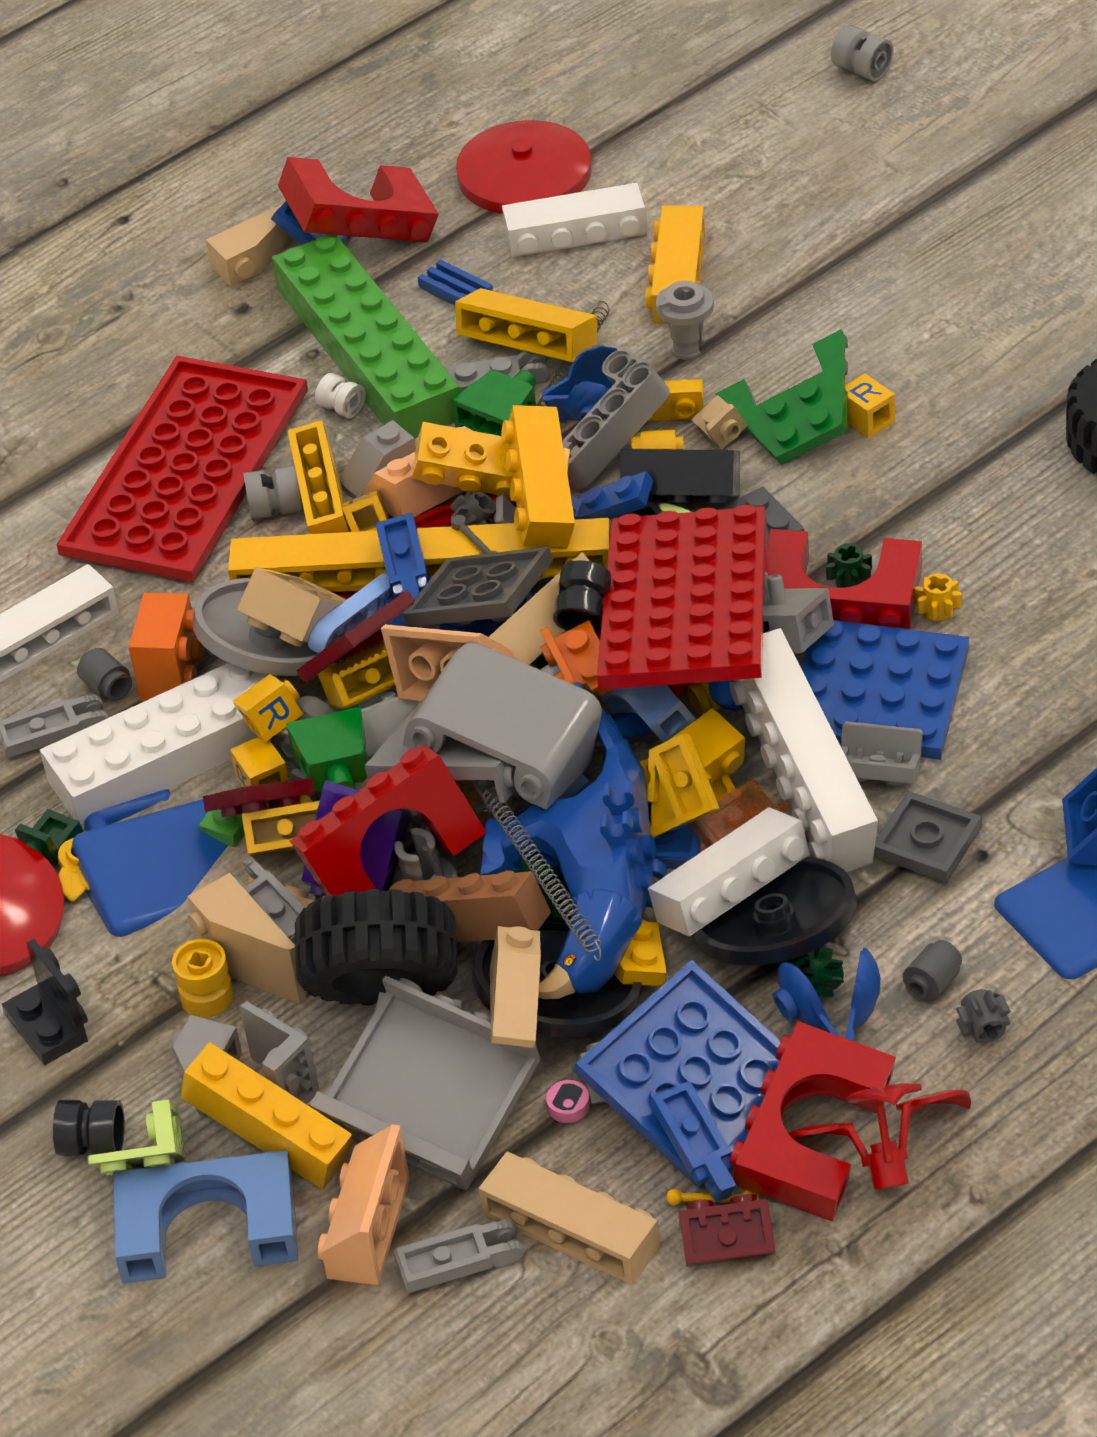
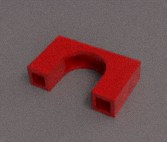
(397, 213)
(879, 601)
(417, 783)
(770, 1159)

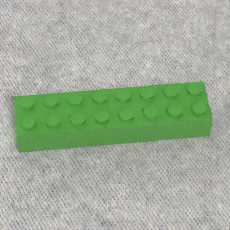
(365, 334)

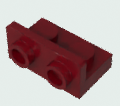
(726, 1230)

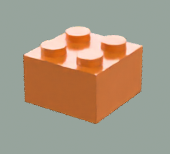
(164, 644)

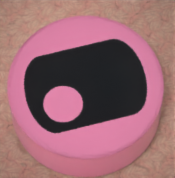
(568, 1101)

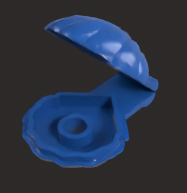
(582, 386)
(800, 1000)

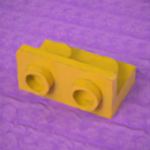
(683, 402)

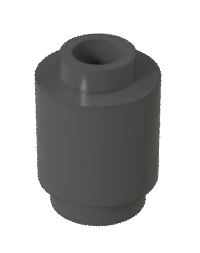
(104, 674)
(932, 970)

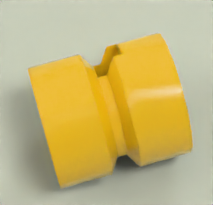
(202, 978)

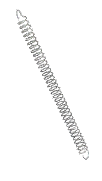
(532, 869)

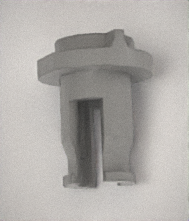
(685, 308)
(426, 863)

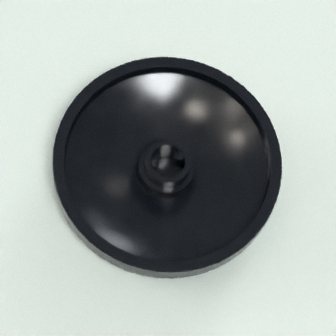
(784, 917)
(573, 1014)

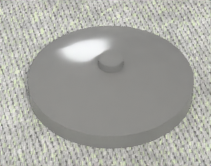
(232, 639)

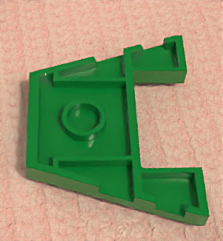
(804, 413)

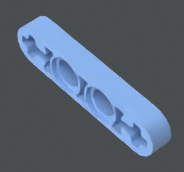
(350, 613)

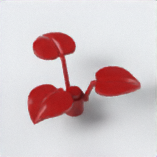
(887, 1160)

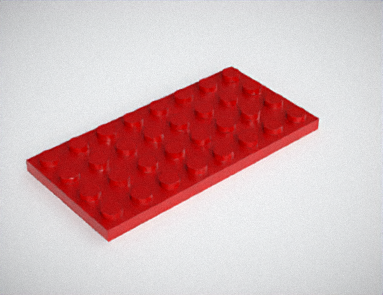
(182, 468)
(684, 598)

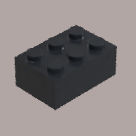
(686, 473)

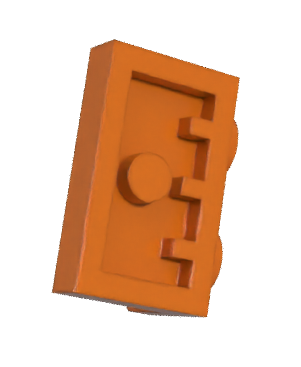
(575, 654)

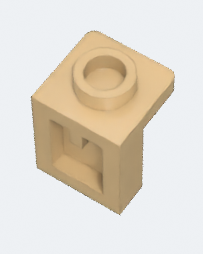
(720, 422)

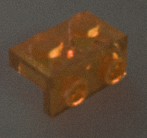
(734, 811)

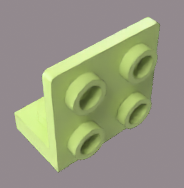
(164, 1128)

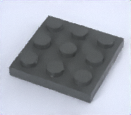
(478, 587)

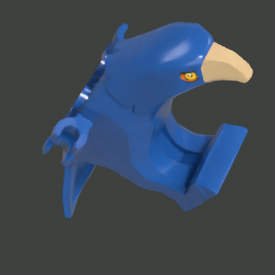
(601, 854)

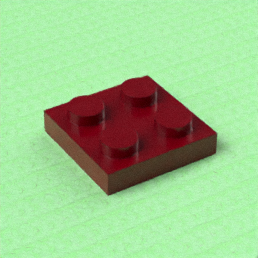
(258, 797)

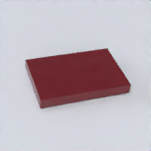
(355, 636)

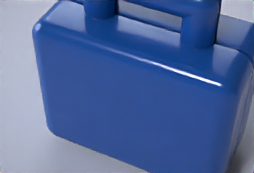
(144, 863)
(1057, 916)

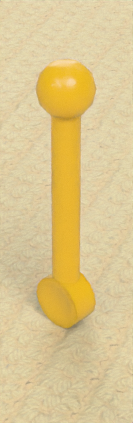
(676, 1197)

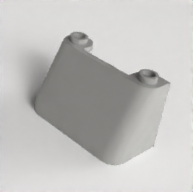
(513, 715)

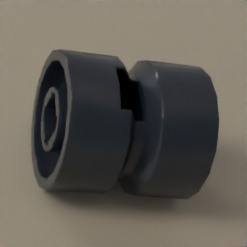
(581, 594)
(81, 1127)

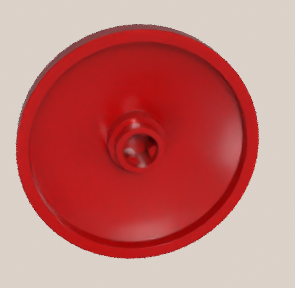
(522, 164)
(28, 903)

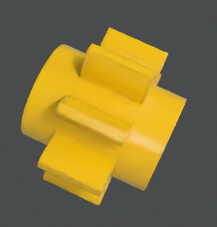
(938, 597)

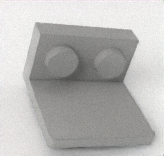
(281, 1052)

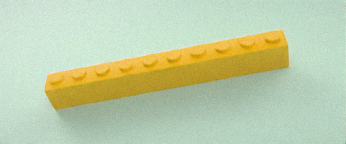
(355, 558)

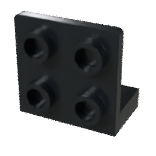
(49, 1011)

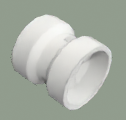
(338, 395)

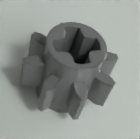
(475, 507)
(983, 1016)

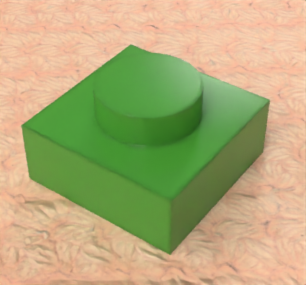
(225, 829)

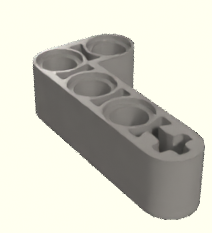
(615, 417)

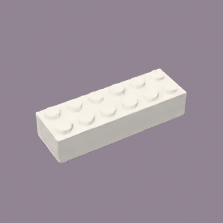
(151, 743)
(807, 758)

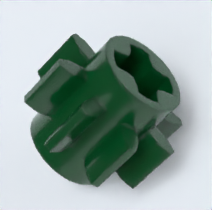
(848, 565)
(822, 971)

